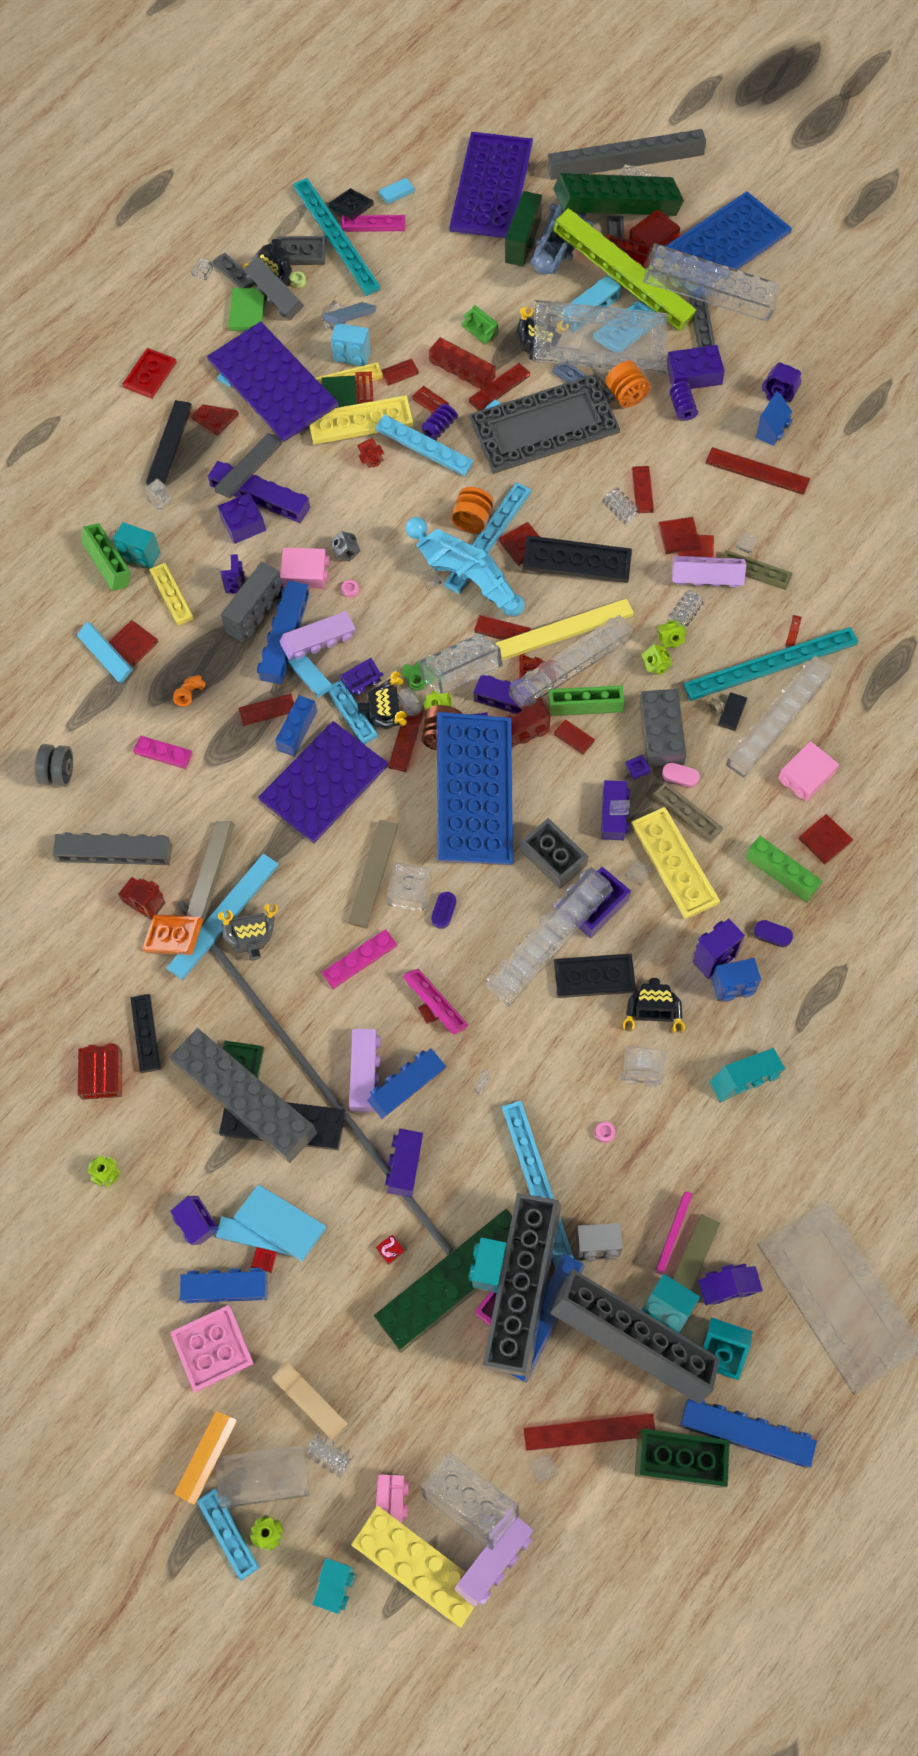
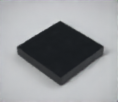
(351, 204)

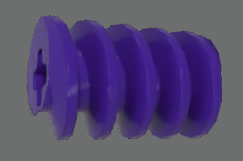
(683, 401)
(439, 421)

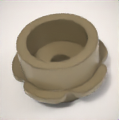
(716, 706)

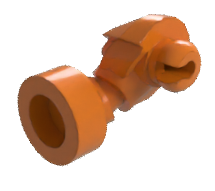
(183, 696)

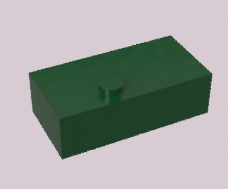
(523, 228)
(682, 1458)

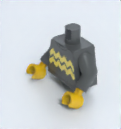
(248, 932)

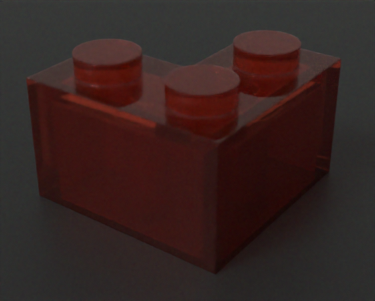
(142, 897)

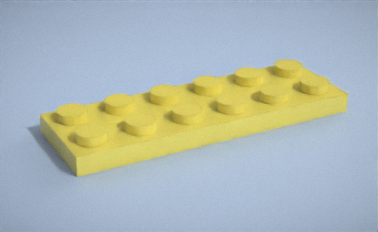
(359, 419)
(675, 863)
(413, 1564)

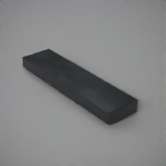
(145, 1033)

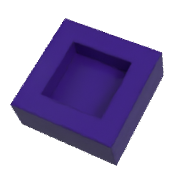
(637, 767)

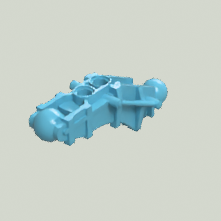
(454, 555)

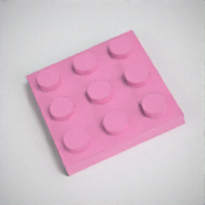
(212, 1348)

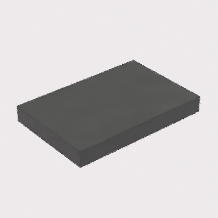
(305, 249)

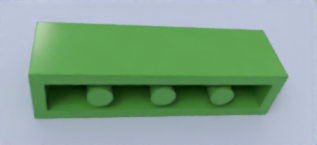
(105, 556)
(586, 700)
(783, 869)

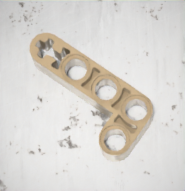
(309, 1400)

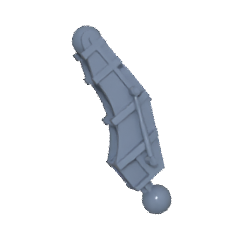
(552, 249)

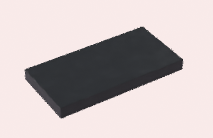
(594, 975)

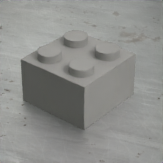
(599, 1242)

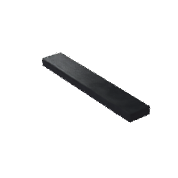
(169, 442)

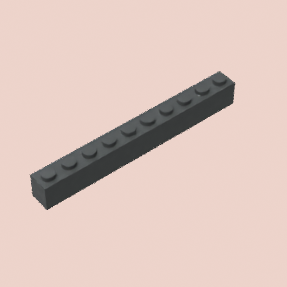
(631, 152)

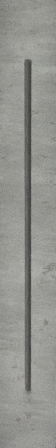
(322, 1086)

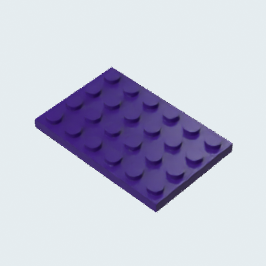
(323, 781)

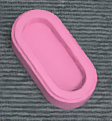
(680, 775)

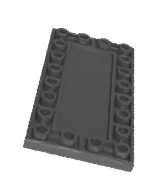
(544, 423)

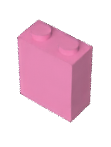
(305, 566)
(808, 771)

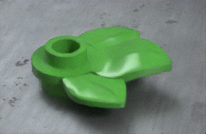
(413, 674)

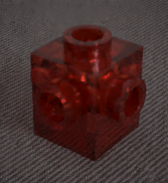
(371, 453)

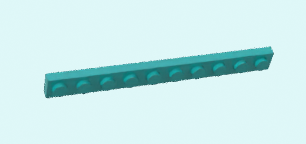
(336, 237)
(770, 664)

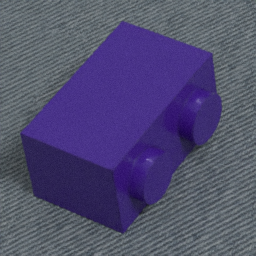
(194, 1220)

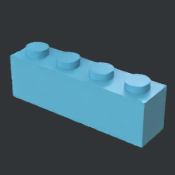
(602, 294)

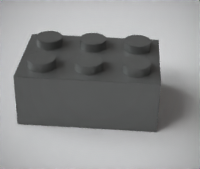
(553, 853)

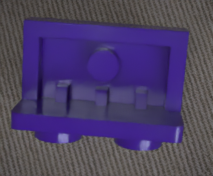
(233, 578)
(361, 676)

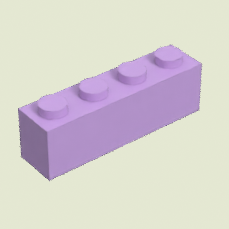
(708, 571)
(317, 636)
(363, 1068)
(490, 1564)

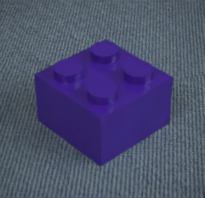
(241, 518)

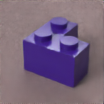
(729, 1284)

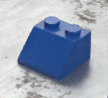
(774, 420)

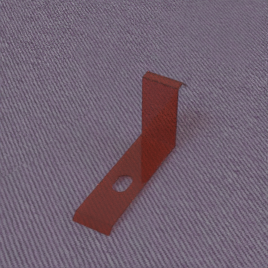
(793, 632)
(427, 1014)

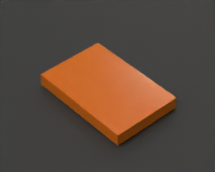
(172, 934)

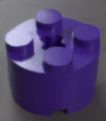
(782, 379)

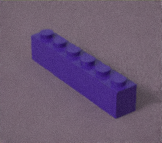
(266, 494)

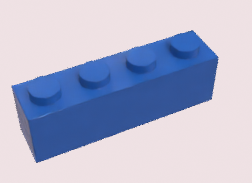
(406, 1083)
(224, 1286)

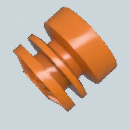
(627, 384)
(472, 510)

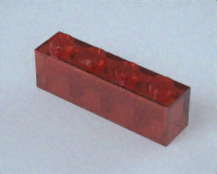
(462, 363)

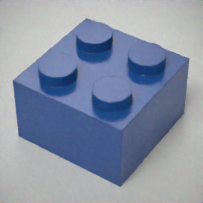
(736, 979)

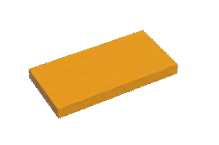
(205, 1457)

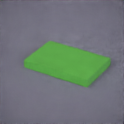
(246, 308)

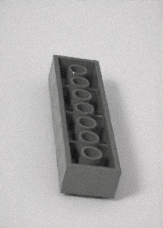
(243, 1095)
(522, 1285)
(635, 1336)

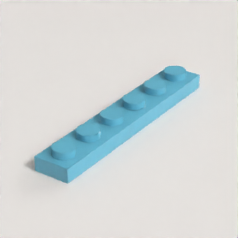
(424, 445)

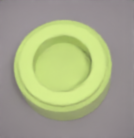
(297, 279)

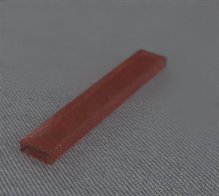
(757, 471)
(586, 1432)

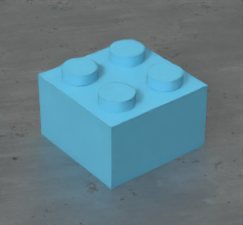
(350, 344)

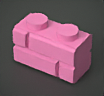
(391, 1495)

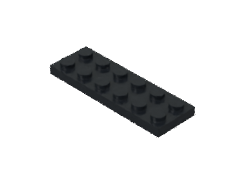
(577, 559)
(326, 1120)

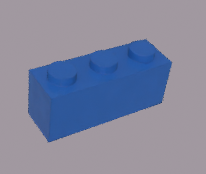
(296, 725)

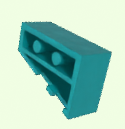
(747, 1074)

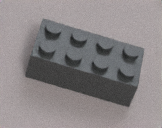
(252, 602)
(662, 727)

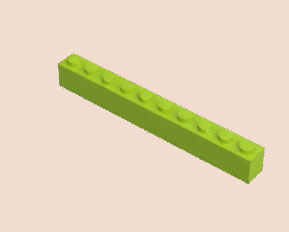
(622, 268)

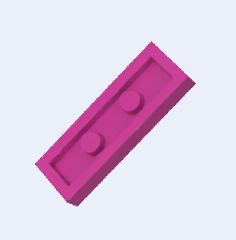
(162, 752)

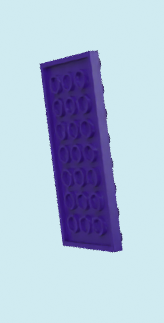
(490, 184)
(272, 381)

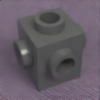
(345, 546)

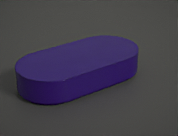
(443, 910)
(773, 933)

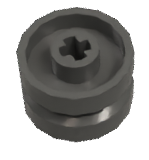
(54, 765)

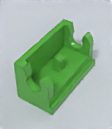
(480, 325)

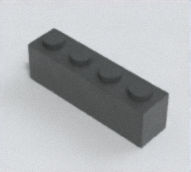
(273, 287)

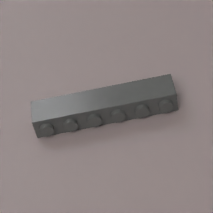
(112, 849)

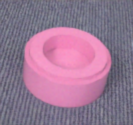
(350, 588)
(605, 1132)

